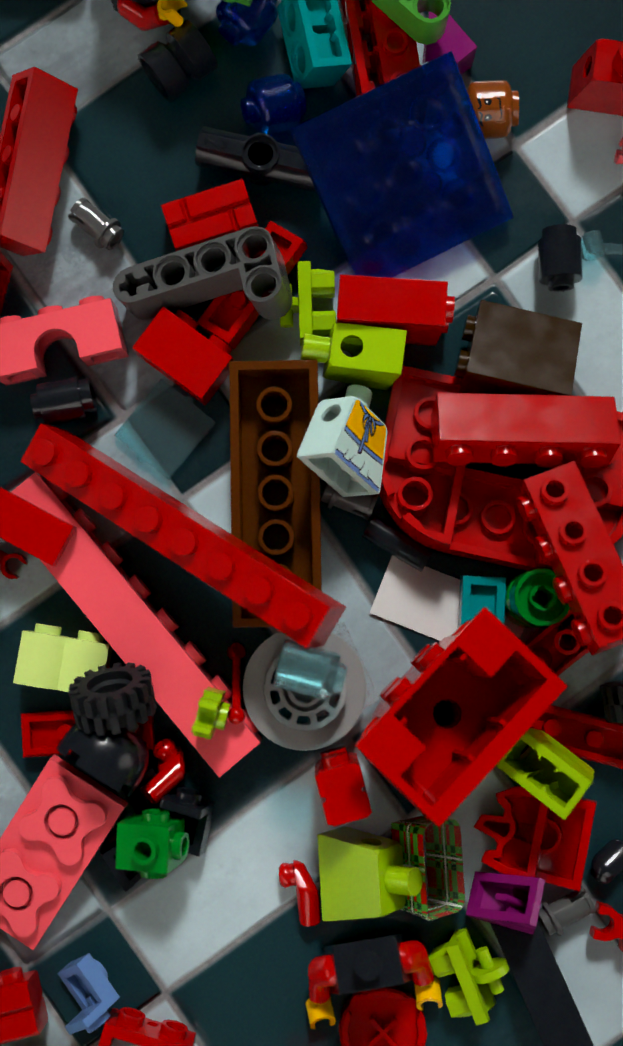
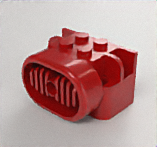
(494, 698)

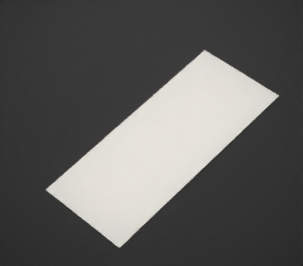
(422, 600)

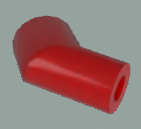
(170, 770)
(307, 893)

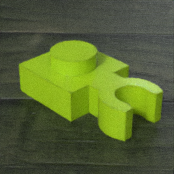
(211, 713)

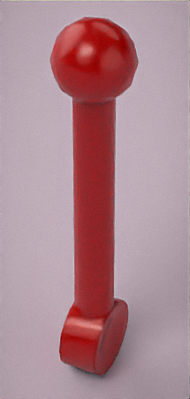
(236, 653)

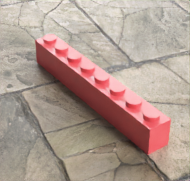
(137, 630)

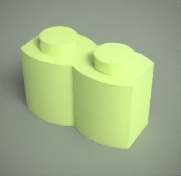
(56, 660)

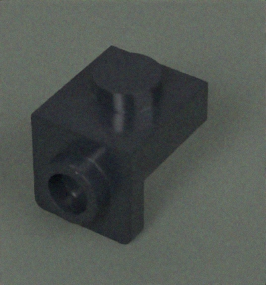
(197, 812)

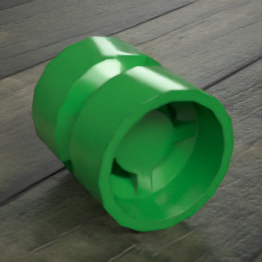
(533, 600)

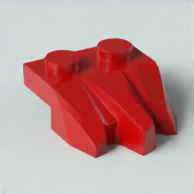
(537, 840)

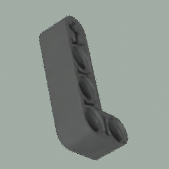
(151, 285)

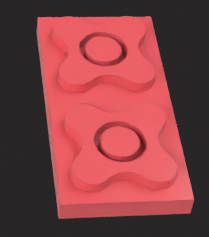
(51, 847)

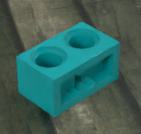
(314, 41)

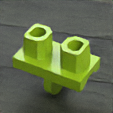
(311, 284)
(476, 973)

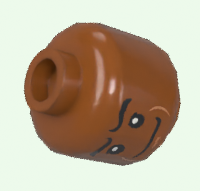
(494, 107)

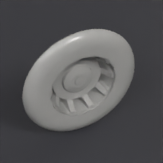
(289, 732)

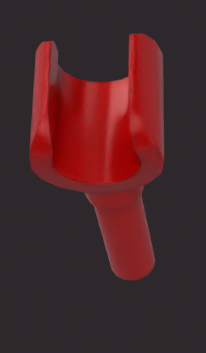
(4, 558)

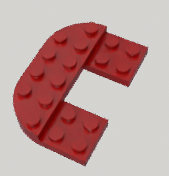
(463, 507)

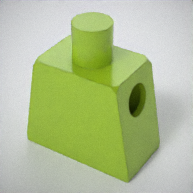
(374, 351)
(548, 771)
(363, 875)

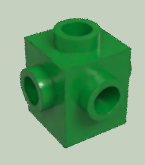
(151, 843)

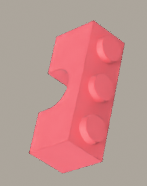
(91, 325)

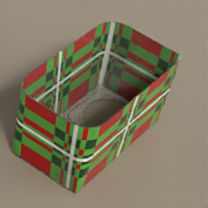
(443, 874)

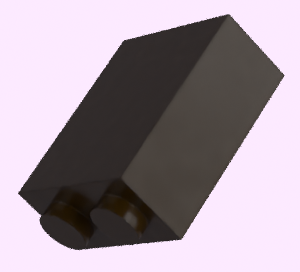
(517, 352)

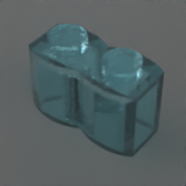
(309, 671)

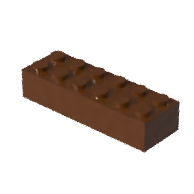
(272, 489)

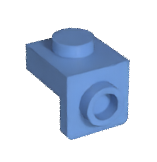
(91, 989)

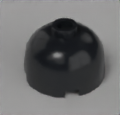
(111, 758)

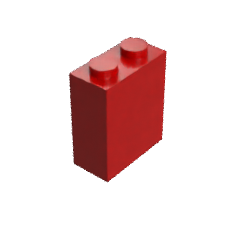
(397, 304)

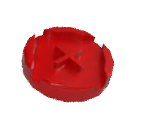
(382, 1019)

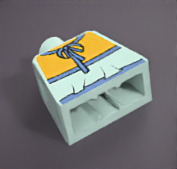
(346, 443)

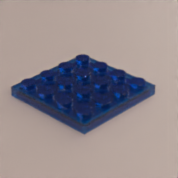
(403, 170)

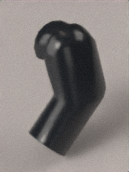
(608, 862)

